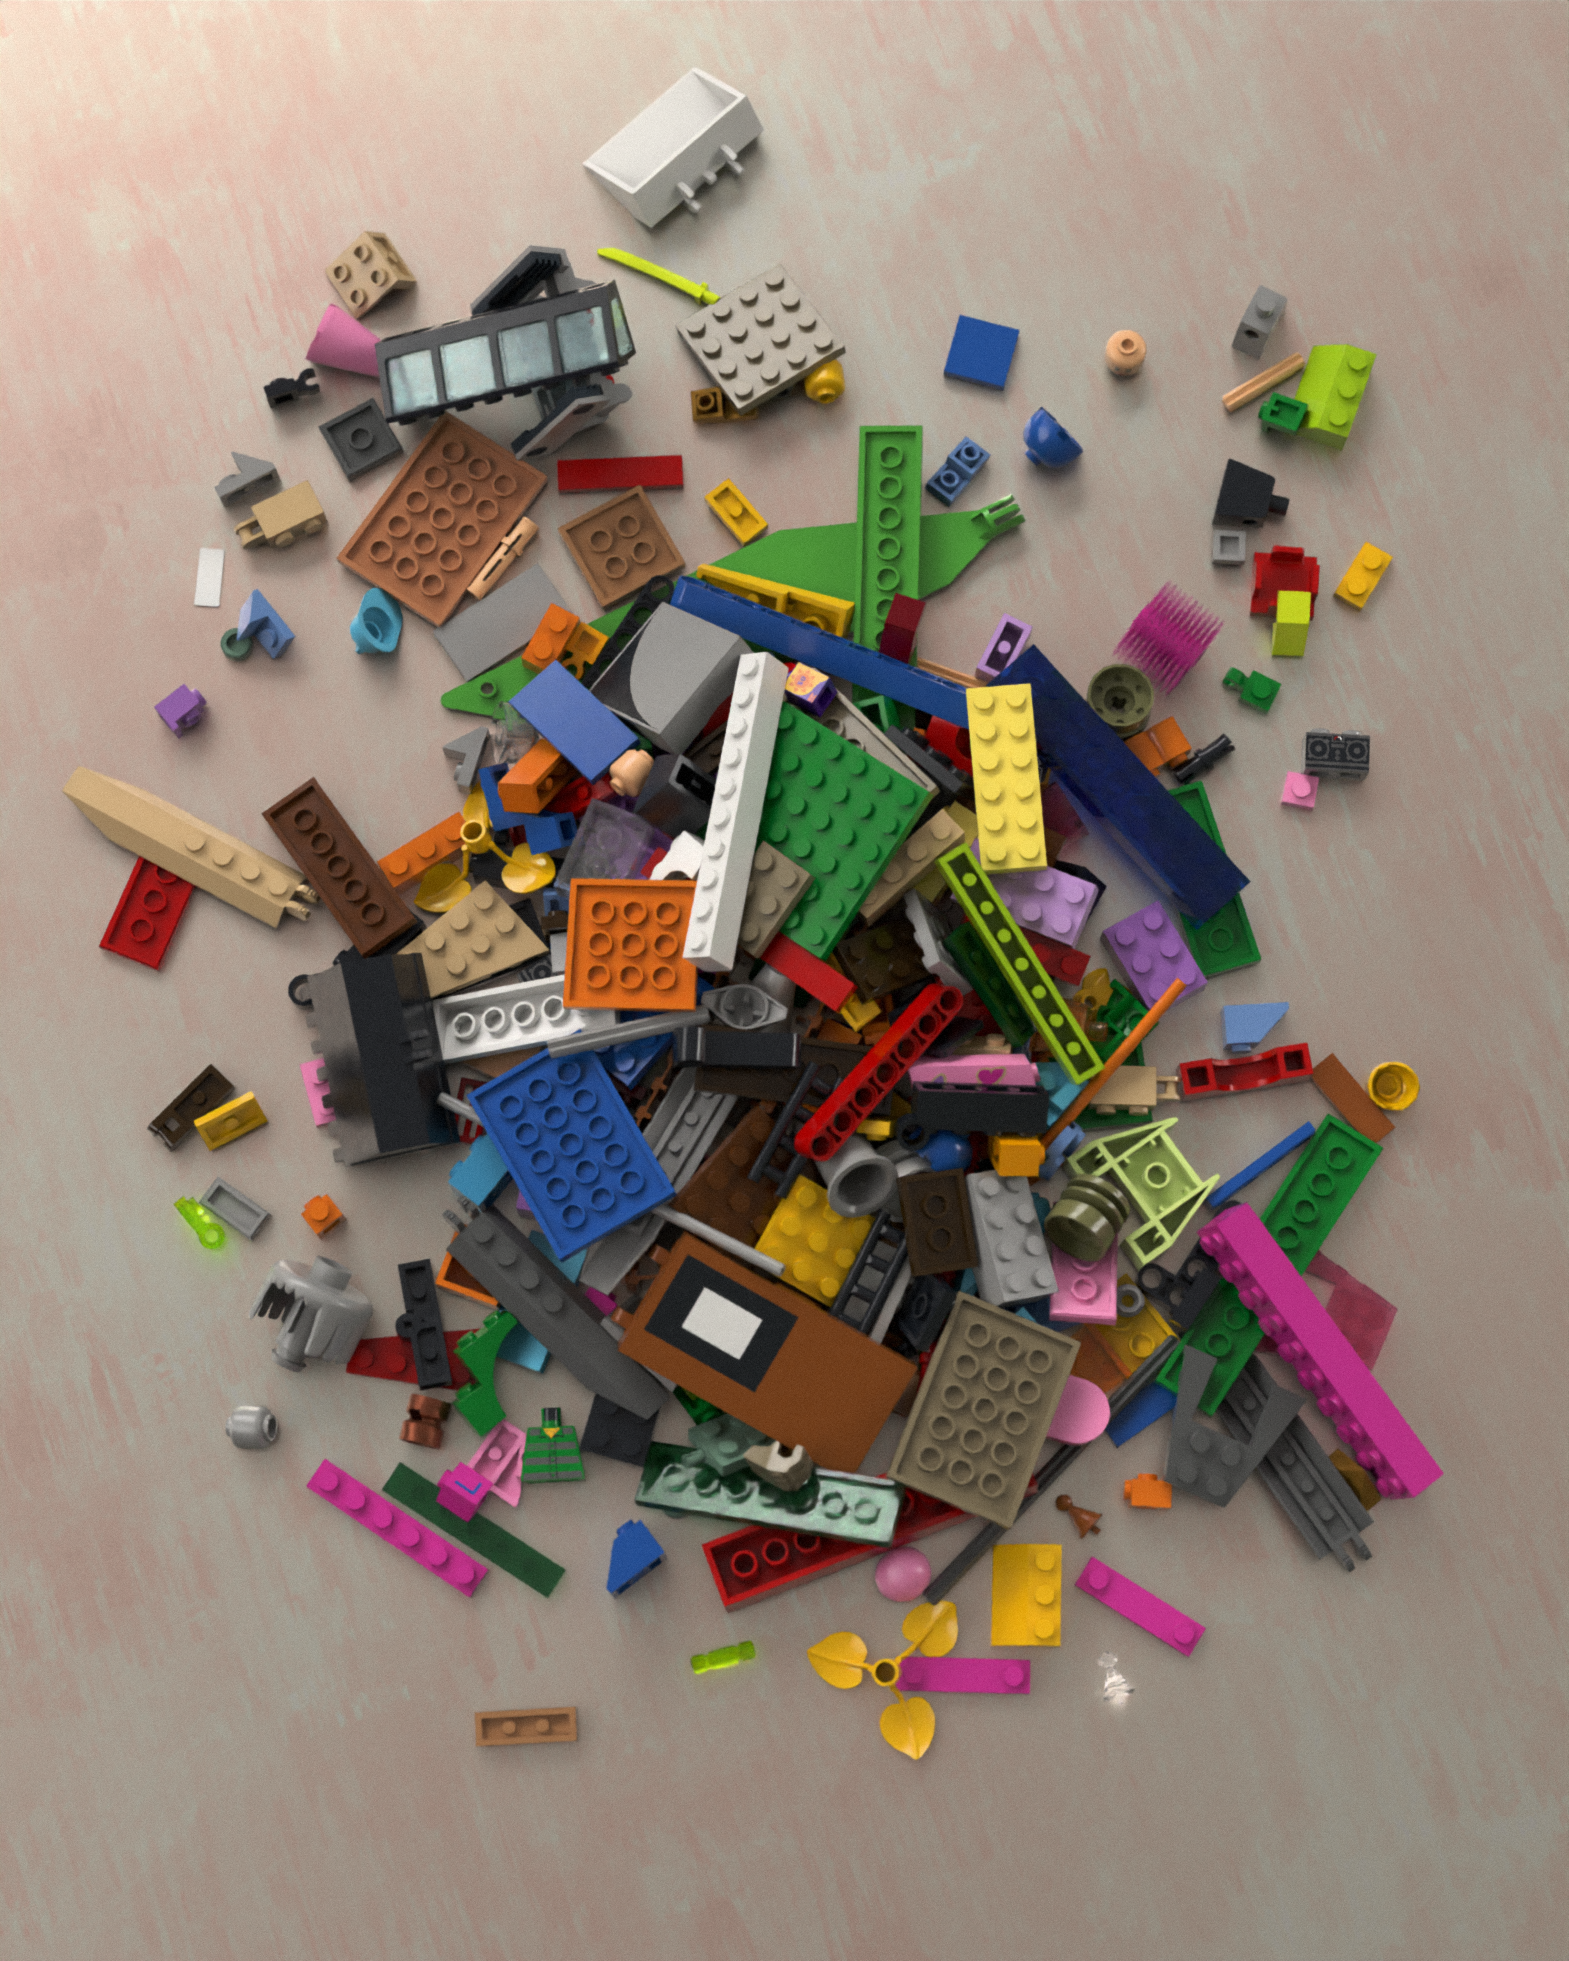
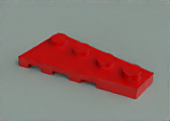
(394, 1360)

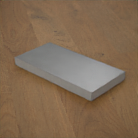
(498, 623)

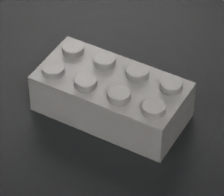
(1008, 1241)

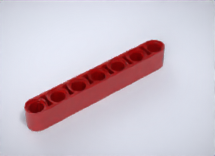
(864, 1074)

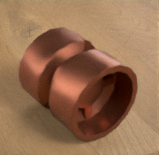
(425, 1421)

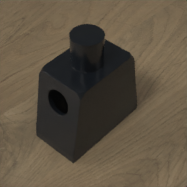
(1247, 497)

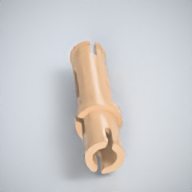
(525, 530)

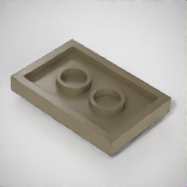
(771, 896)

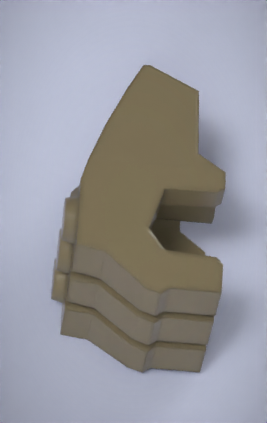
(782, 1472)

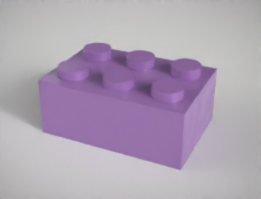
(1152, 956)

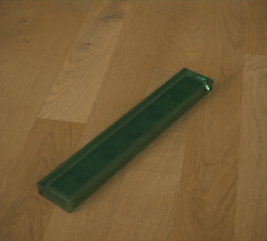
(478, 1534)

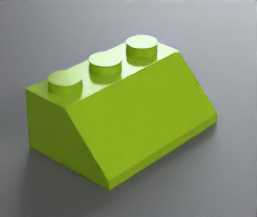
(1333, 390)

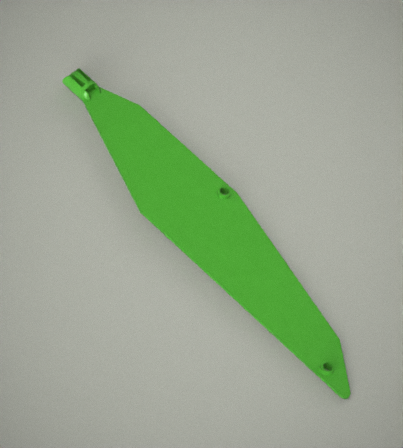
(804, 558)

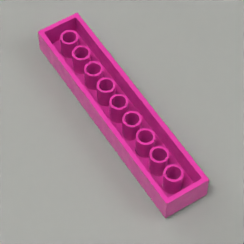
(1319, 1353)

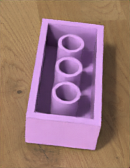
(1044, 901)

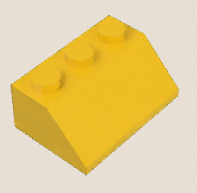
(1026, 1595)

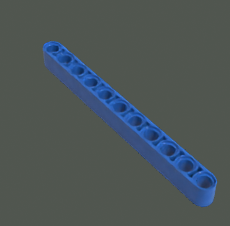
(823, 650)

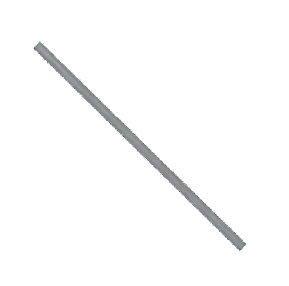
(664, 1211)

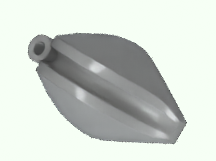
(744, 1007)

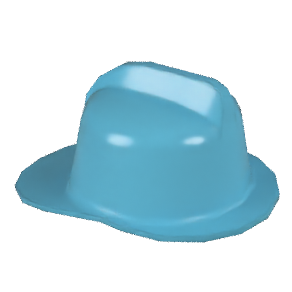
(377, 623)

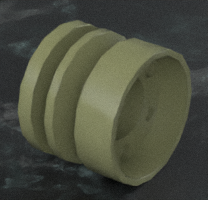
(1123, 689)
(1087, 1217)

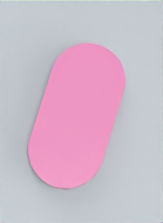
(1080, 1413)

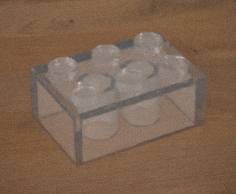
(605, 846)

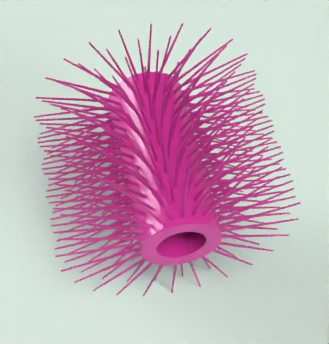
(1167, 637)

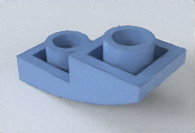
(957, 471)

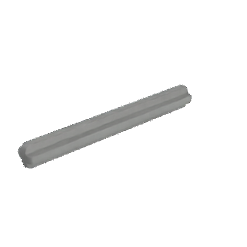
(626, 1032)

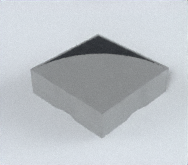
(671, 677)

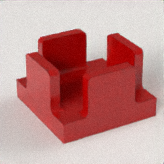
(1281, 571)

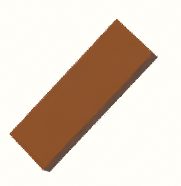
(1350, 1099)

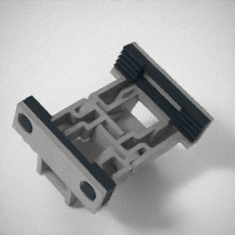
(571, 404)

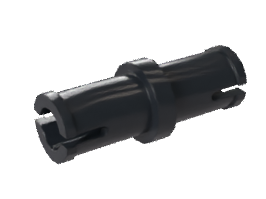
(1203, 760)

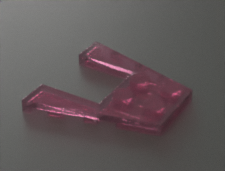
(1354, 1308)

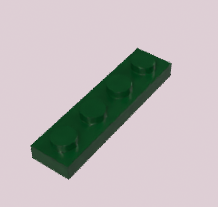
(990, 983)

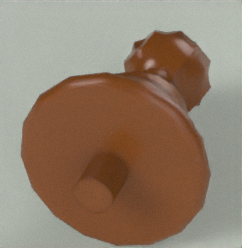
(1082, 1518)

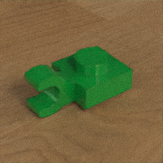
(1256, 690)

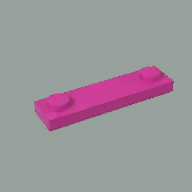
(1140, 1606)
(965, 1675)

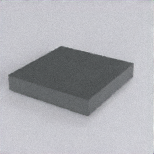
(361, 439)

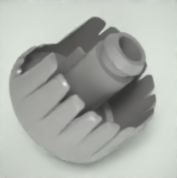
(317, 1313)

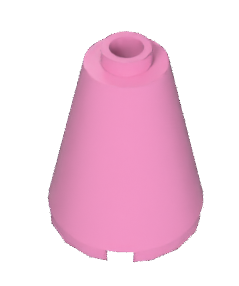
(344, 344)

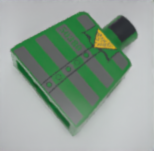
(552, 1452)

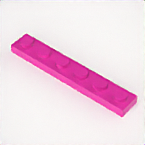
(397, 1528)

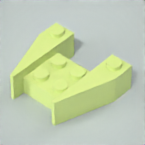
(1152, 1178)

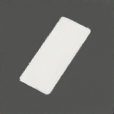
(209, 577)

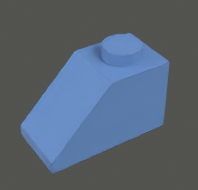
(1249, 1024)

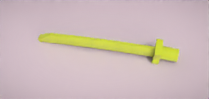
(700, 293)

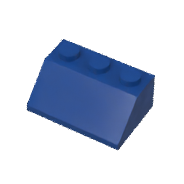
(632, 1557)

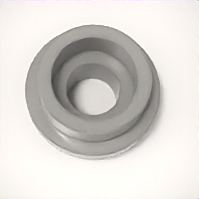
(1138, 1298)

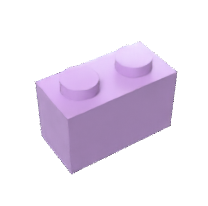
(1003, 647)

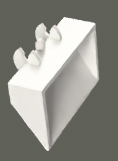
(676, 147)

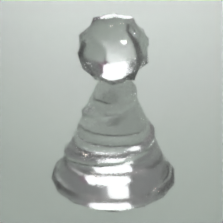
(1115, 1685)

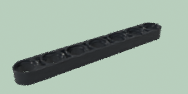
(629, 625)

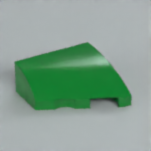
(1122, 1015)

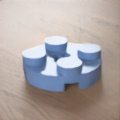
(1064, 1144)

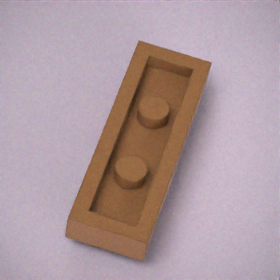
(525, 1726)

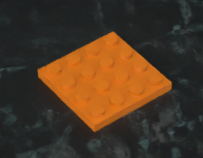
(629, 946)

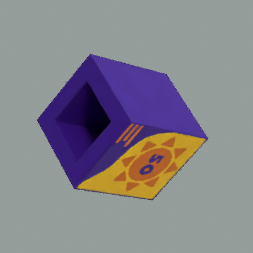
(809, 689)

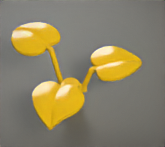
(445, 883)
(842, 1657)

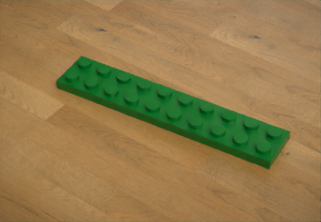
(1299, 1223)

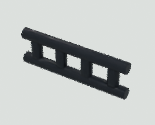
(778, 1138)
(865, 1257)

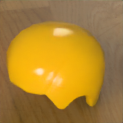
(1393, 1086)

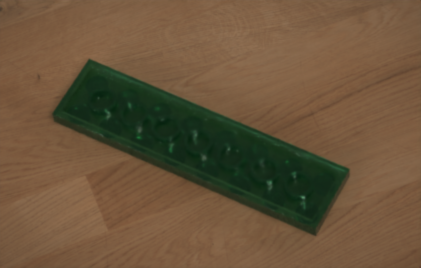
(824, 1506)

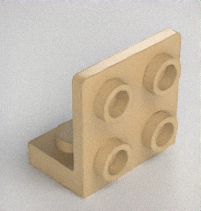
(369, 272)

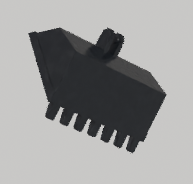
(380, 1058)

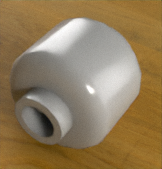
(251, 1427)

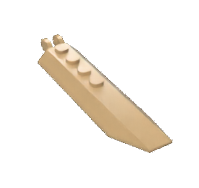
(190, 847)

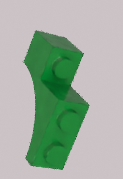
(477, 1353)

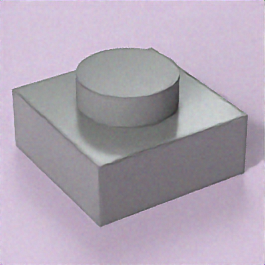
(1229, 547)

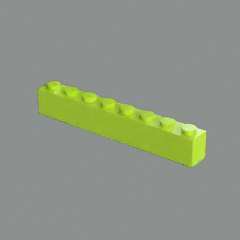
(1019, 964)

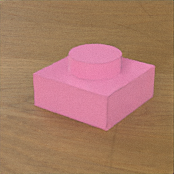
(1300, 790)

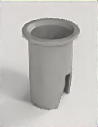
(856, 1176)

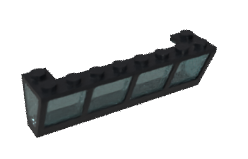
(503, 353)

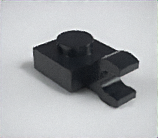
(285, 391)

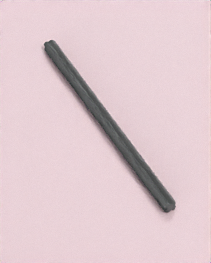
(1049, 1474)

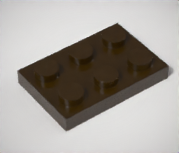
(883, 960)
(937, 1222)

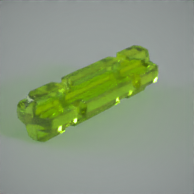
(722, 1657)

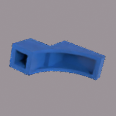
(543, 830)

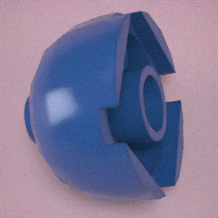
(1049, 441)
(946, 1150)

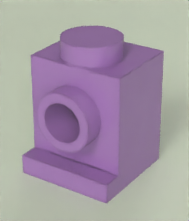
(181, 709)

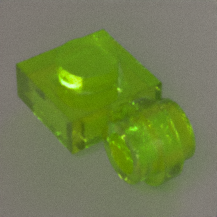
(191, 1212)

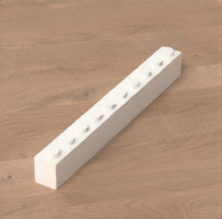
(735, 813)

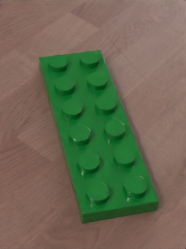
(1227, 938)

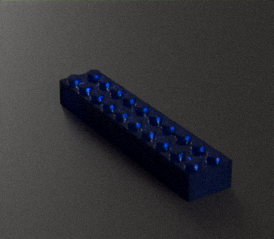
(1124, 794)

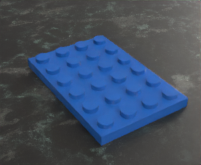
(571, 1148)

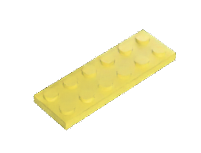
(1006, 779)

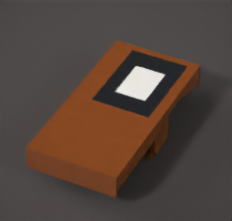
(764, 1354)

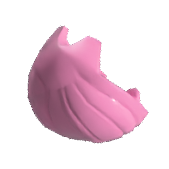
(903, 1574)

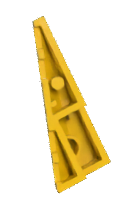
(807, 606)

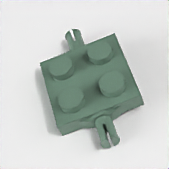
(723, 1443)

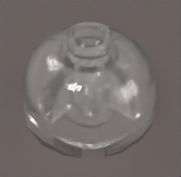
(512, 735)

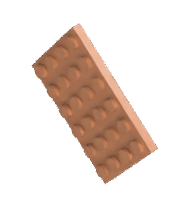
(442, 519)

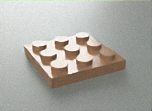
(621, 547)

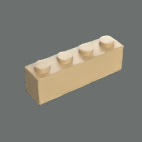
(912, 864)

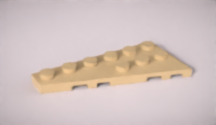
(474, 942)

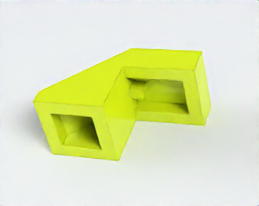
(1291, 623)

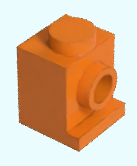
(322, 1215)
(1147, 1492)

